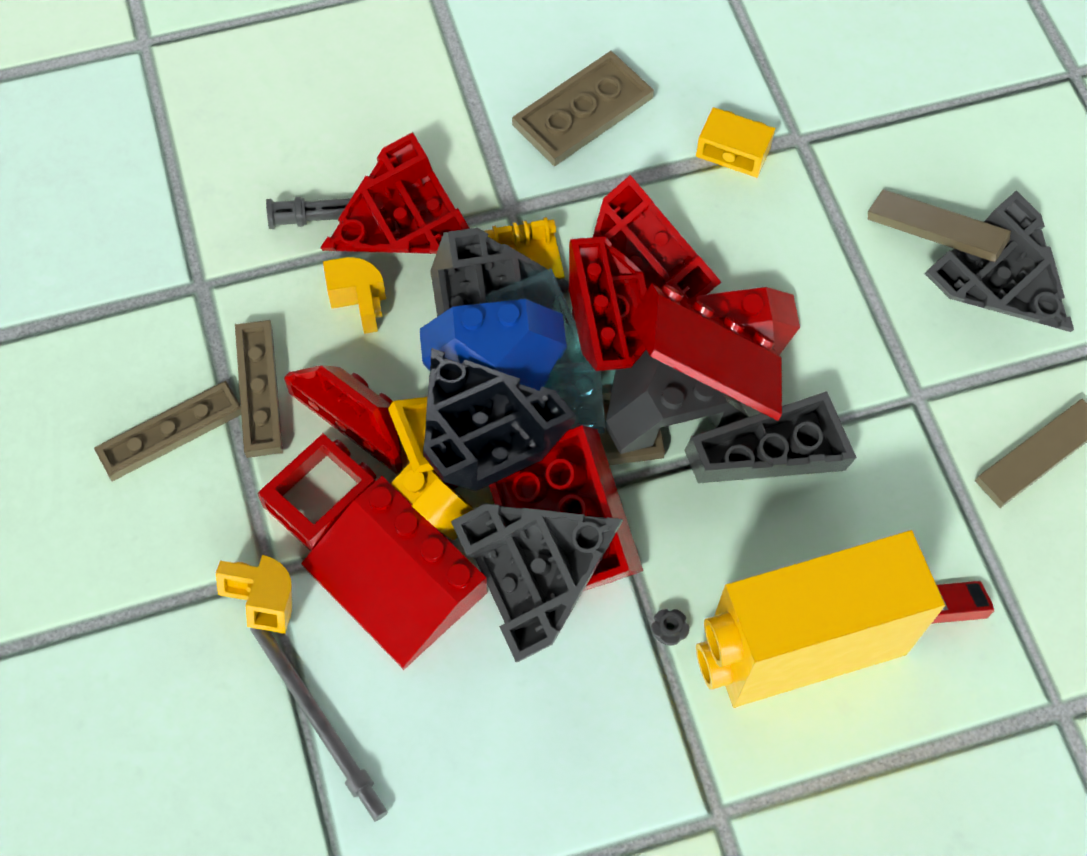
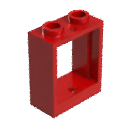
(292, 519)

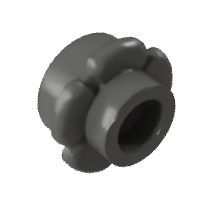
(670, 636)

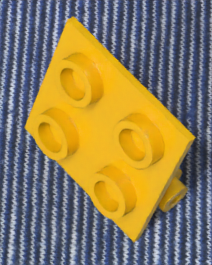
(534, 241)

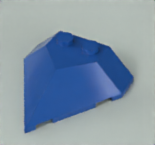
(502, 335)

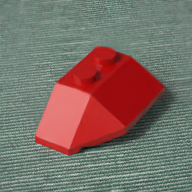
(604, 297)
(759, 311)
(350, 408)

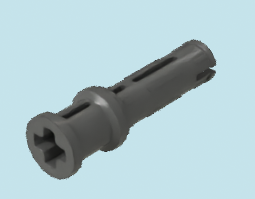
(301, 211)

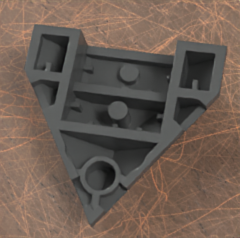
(475, 265)
(1022, 278)
(661, 396)
(534, 566)

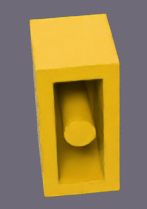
(735, 142)

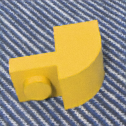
(353, 283)
(432, 498)
(265, 589)

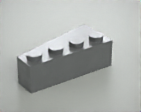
(801, 442)

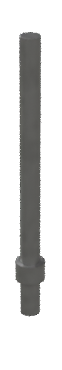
(357, 780)

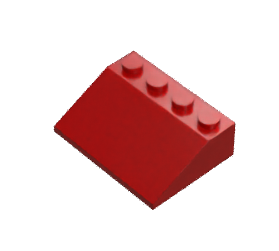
(710, 349)
(576, 481)
(395, 573)

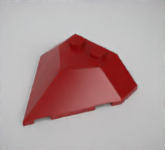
(397, 206)
(652, 242)

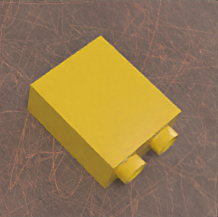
(819, 619)

